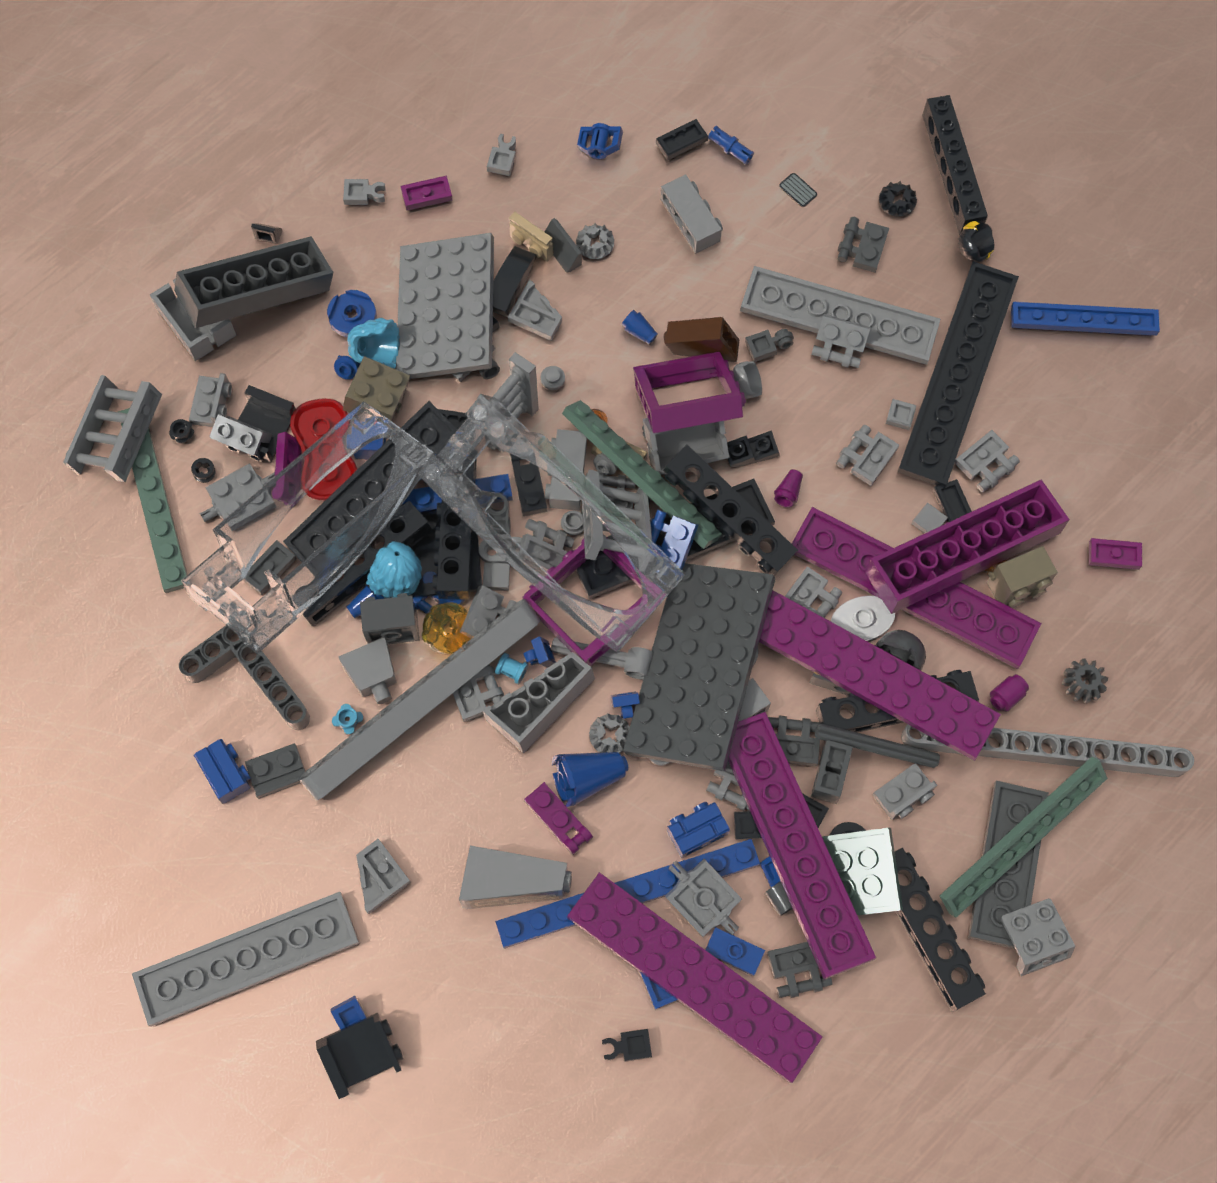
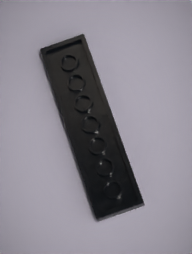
(366, 483)
(604, 575)

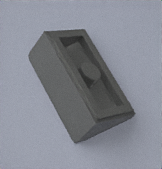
(564, 248)

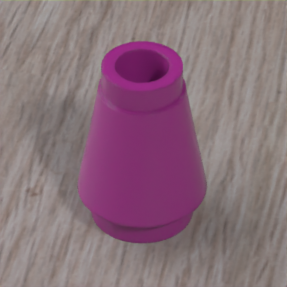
(788, 490)

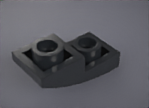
(752, 450)

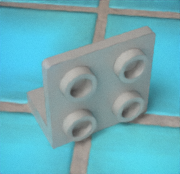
(1038, 936)

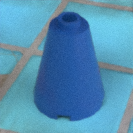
(586, 774)

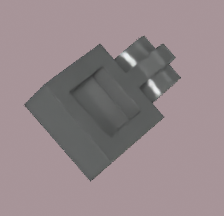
(763, 345)

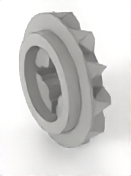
(598, 249)
(597, 732)

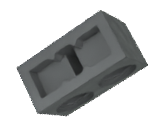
(831, 771)

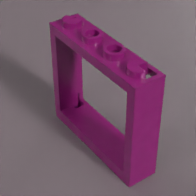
(689, 412)
(569, 564)

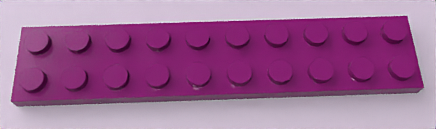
(954, 610)
(877, 676)
(797, 849)
(695, 977)

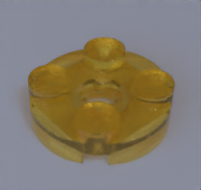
(433, 628)

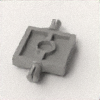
(233, 491)
(703, 897)

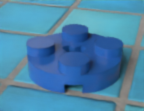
(346, 303)

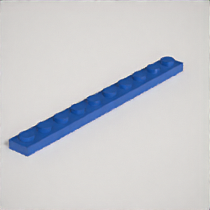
(642, 887)

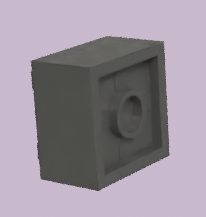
(390, 618)

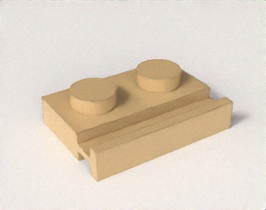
(530, 236)

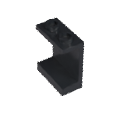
(269, 414)
(358, 1053)

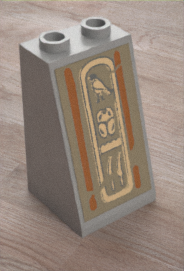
(511, 878)

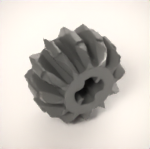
(1078, 687)

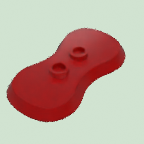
(308, 425)

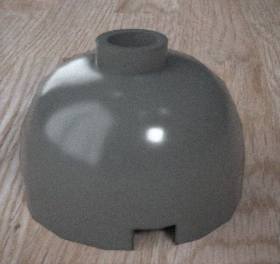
(904, 646)

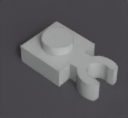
(502, 158)
(359, 191)

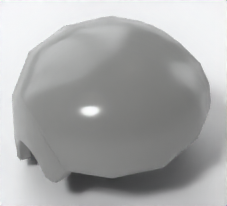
(748, 378)

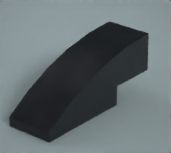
(511, 279)

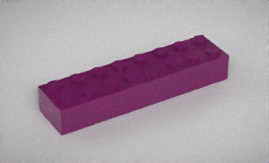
(966, 546)

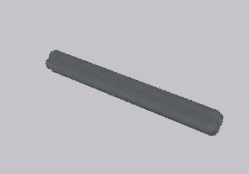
(877, 745)

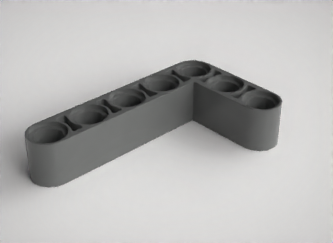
(255, 669)

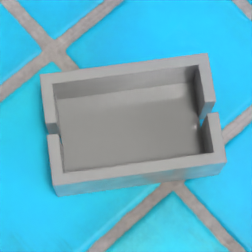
(195, 340)
(704, 439)

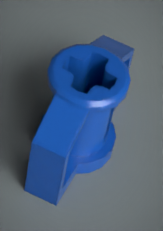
(600, 133)

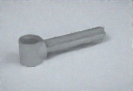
(635, 662)

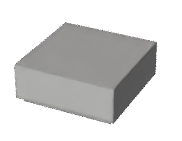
(901, 414)
(929, 519)
(496, 576)

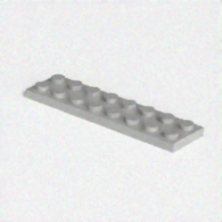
(804, 303)
(244, 959)

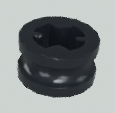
(201, 477)

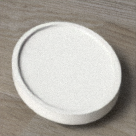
(864, 617)

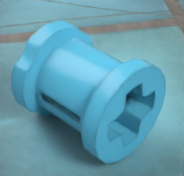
(511, 668)

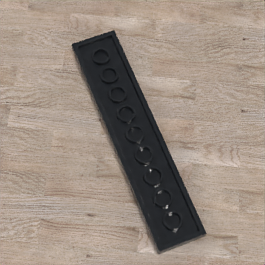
(958, 375)

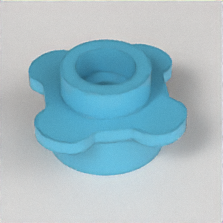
(347, 726)

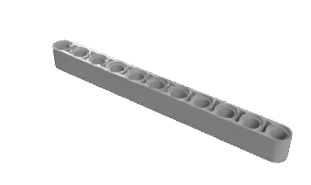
(419, 699)
(1059, 744)

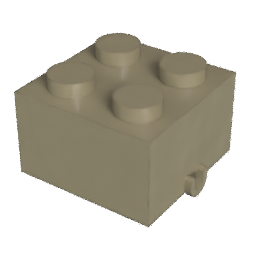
(377, 386)
(1022, 577)

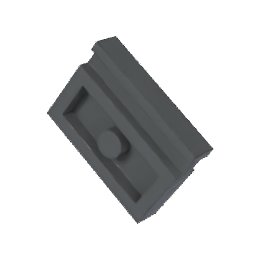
(275, 770)

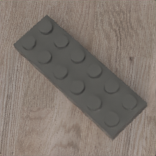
(1015, 887)

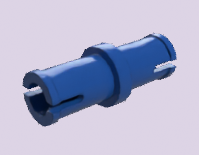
(731, 145)

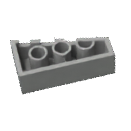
(537, 704)

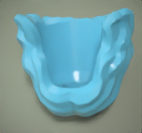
(375, 340)
(393, 573)

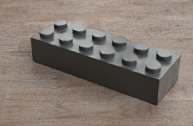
(253, 281)

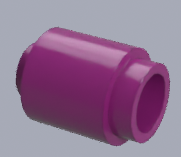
(1009, 693)

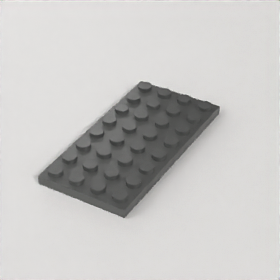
(700, 667)

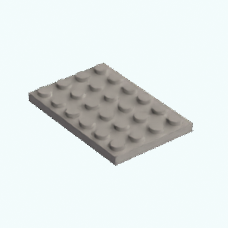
(446, 306)

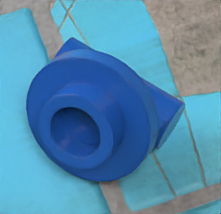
(346, 367)

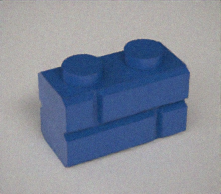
(222, 770)
(697, 829)

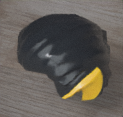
(976, 241)

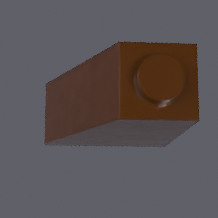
(702, 337)

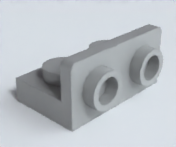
(210, 400)
(239, 434)
(904, 791)

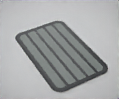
(798, 189)

